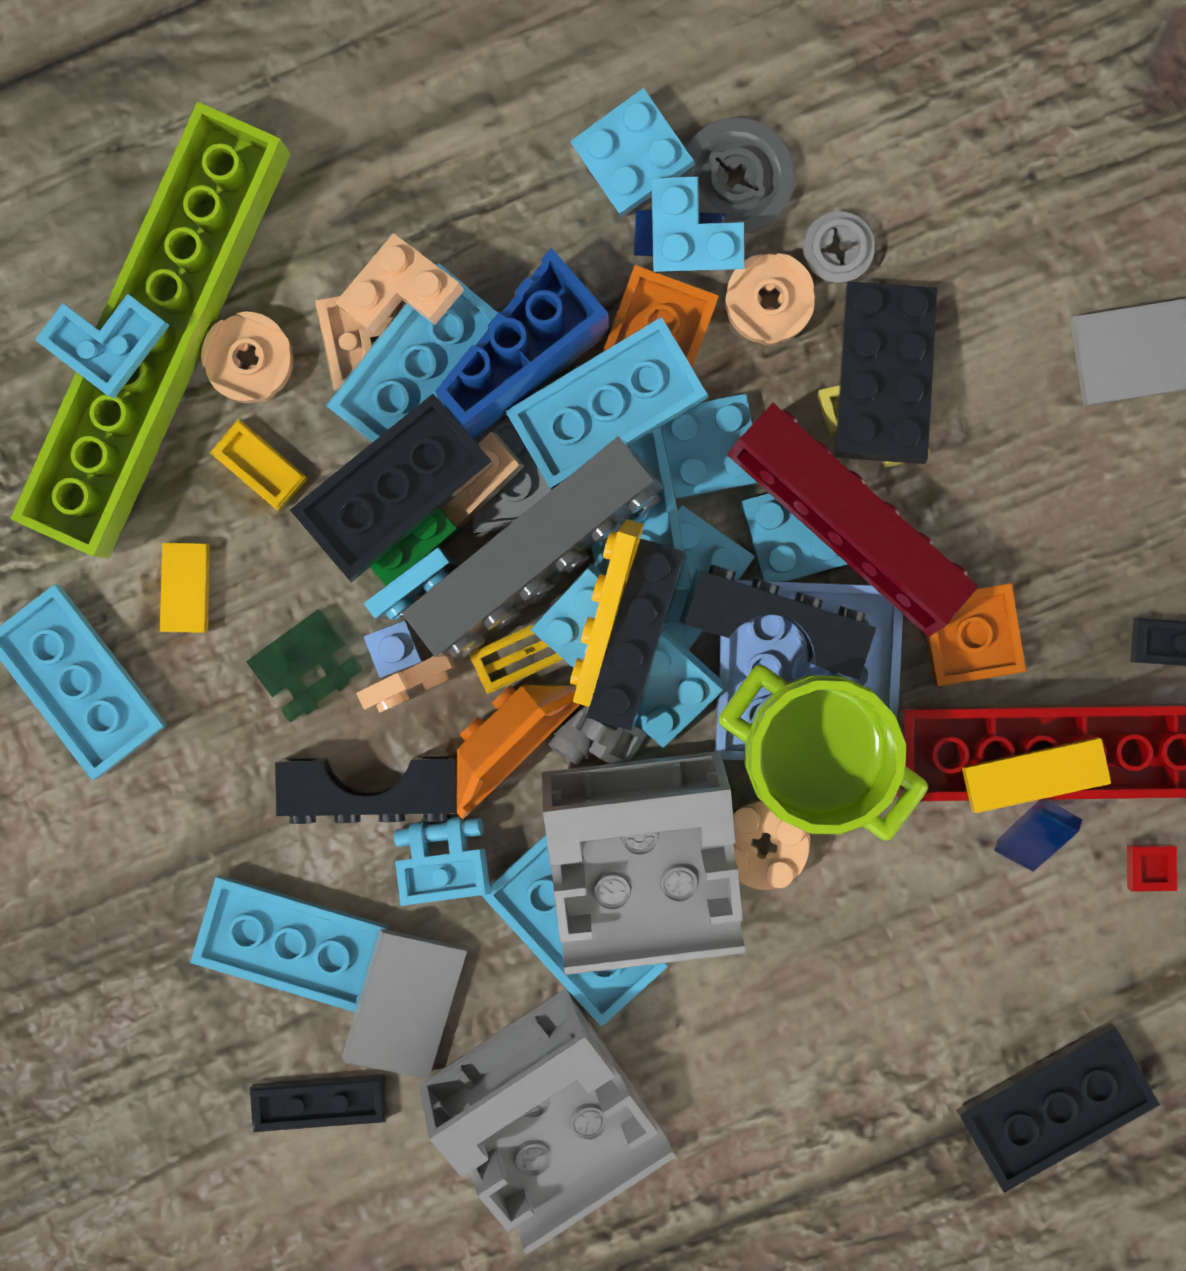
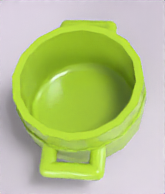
(824, 753)

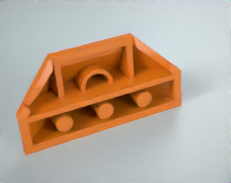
(507, 738)

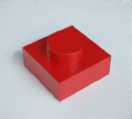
(1152, 867)

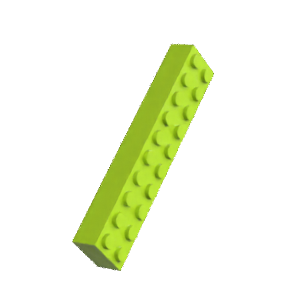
(183, 275)

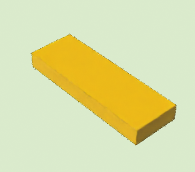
(1036, 775)

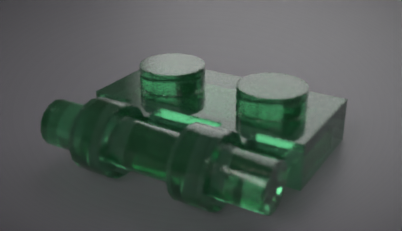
(298, 653)

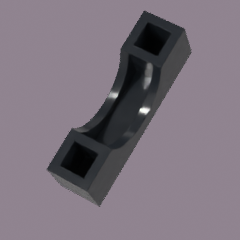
(636, 635)
(831, 640)
(313, 789)

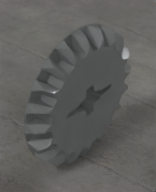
(757, 151)

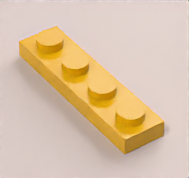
(608, 592)

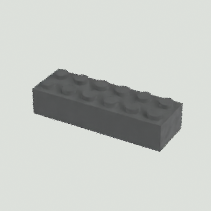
(534, 550)

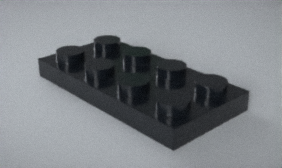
(886, 373)
(391, 487)
(1058, 1107)

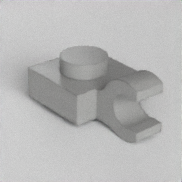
(610, 742)

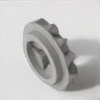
(850, 231)

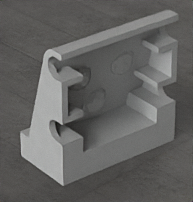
(643, 862)
(543, 1122)

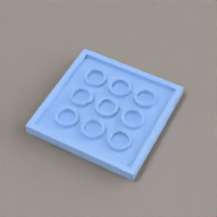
(780, 647)

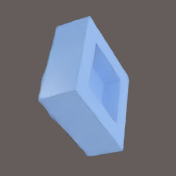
(393, 649)

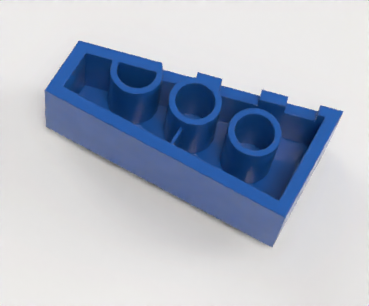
(525, 346)

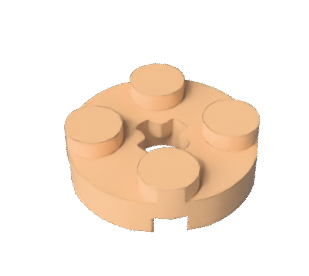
(770, 324)
(237, 334)
(777, 867)

